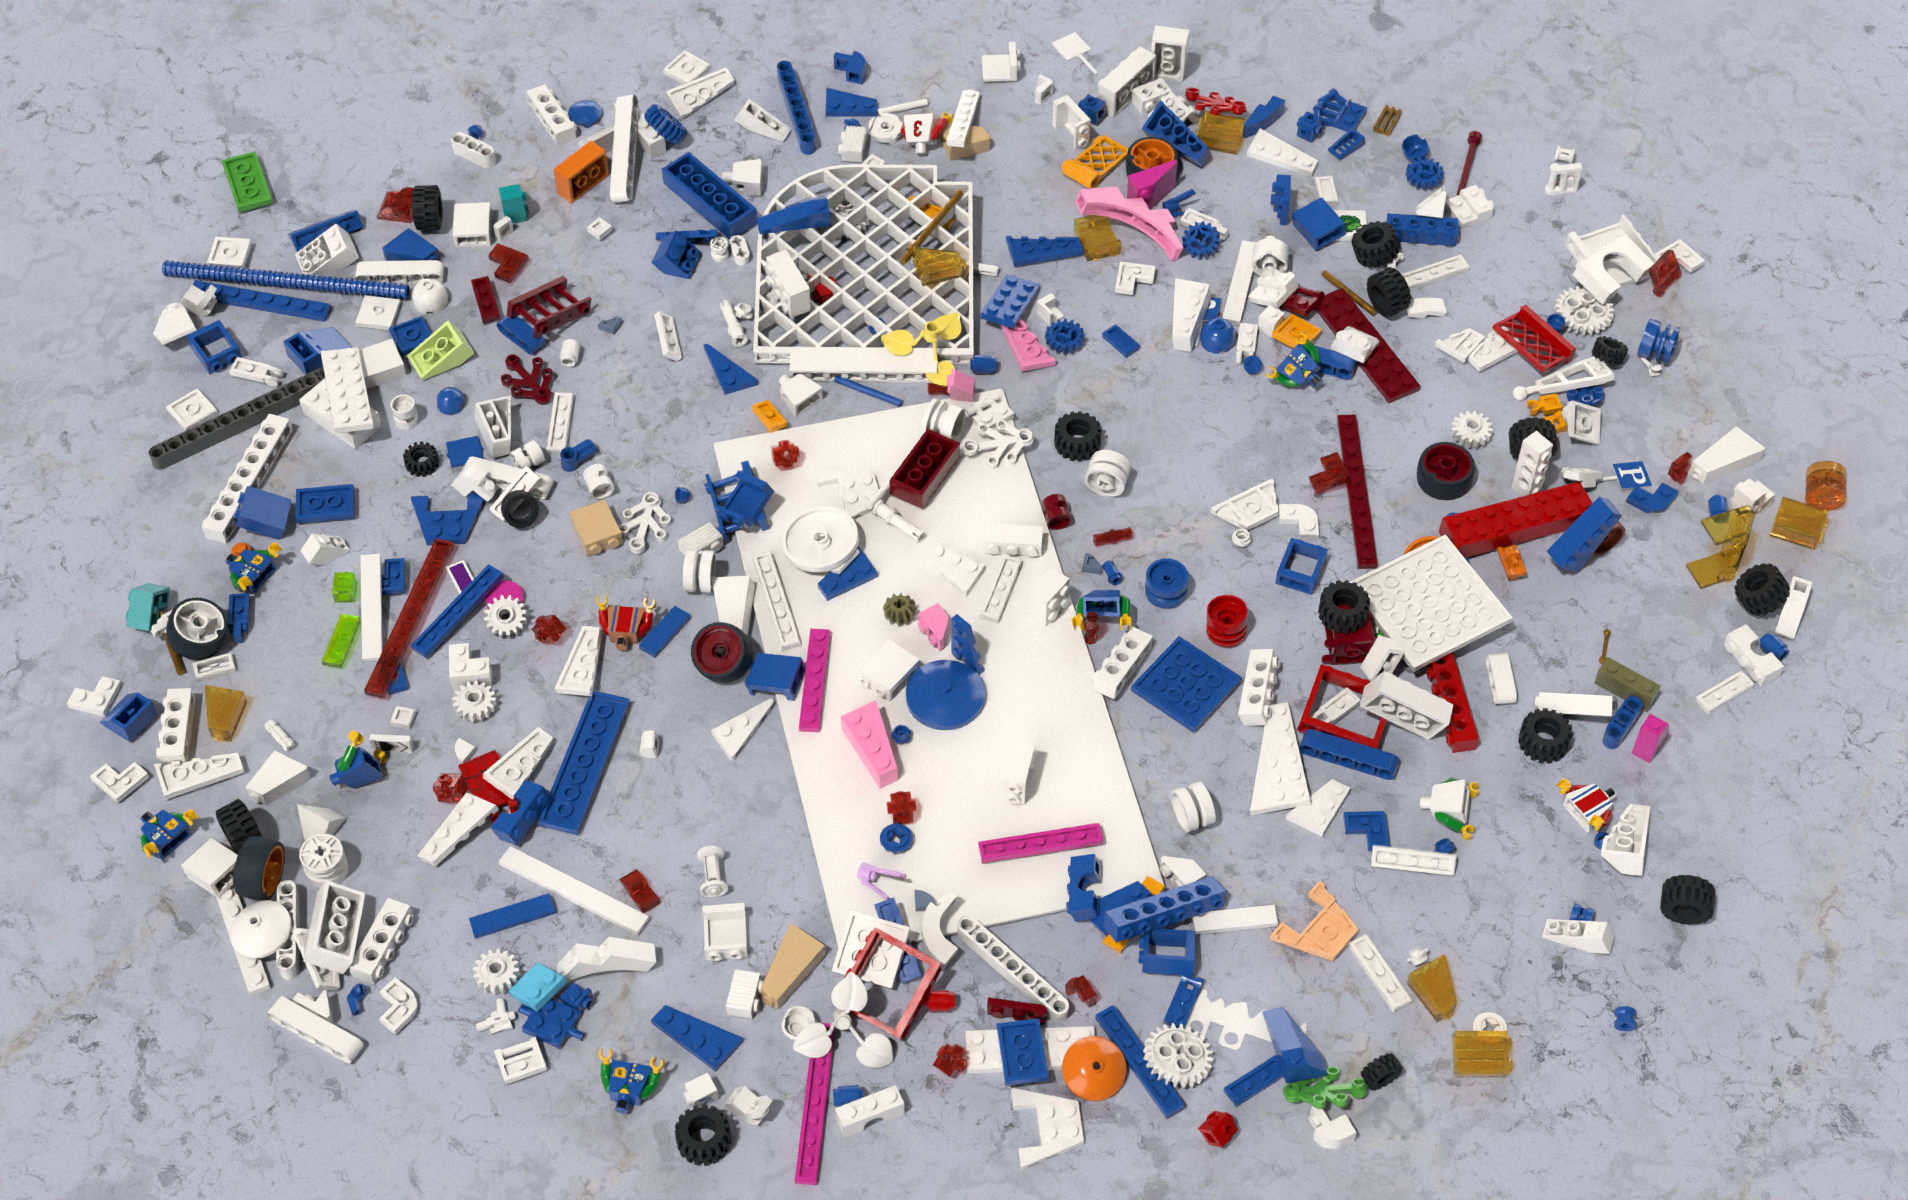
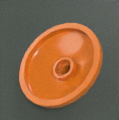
(1083, 1078)

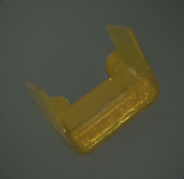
(1732, 531)

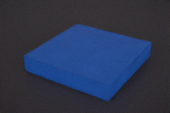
(410, 334)

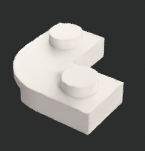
(1301, 515)
(403, 1006)

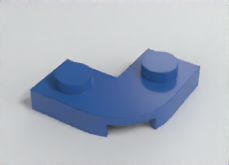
(1649, 502)

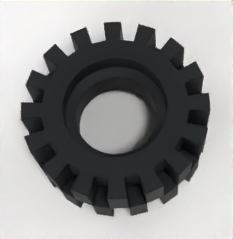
(1609, 350)
(421, 451)
(1381, 1071)

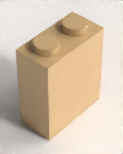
(596, 528)

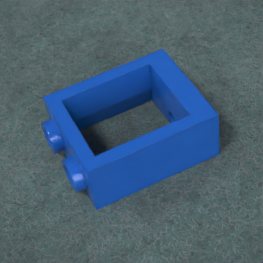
(207, 336)
(1303, 582)
(1166, 963)

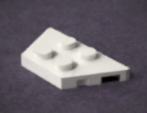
(1249, 507)

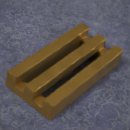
(1392, 111)

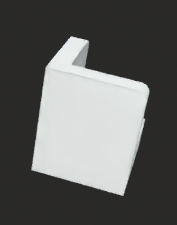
(1047, 310)

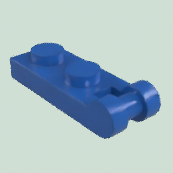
(1183, 1001)

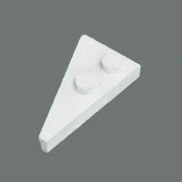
(735, 732)

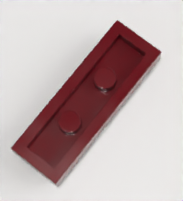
(485, 299)

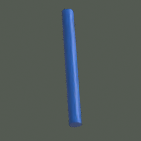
(869, 391)

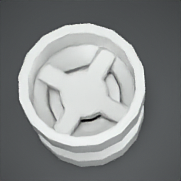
(719, 249)

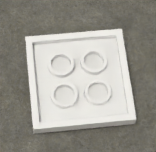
(886, 959)

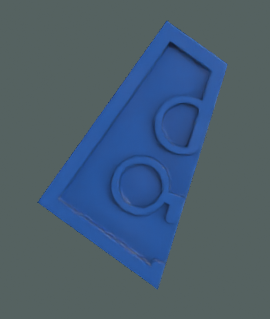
(849, 105)
(1121, 897)

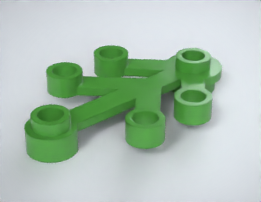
(1323, 1091)

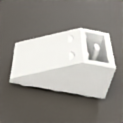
(327, 252)

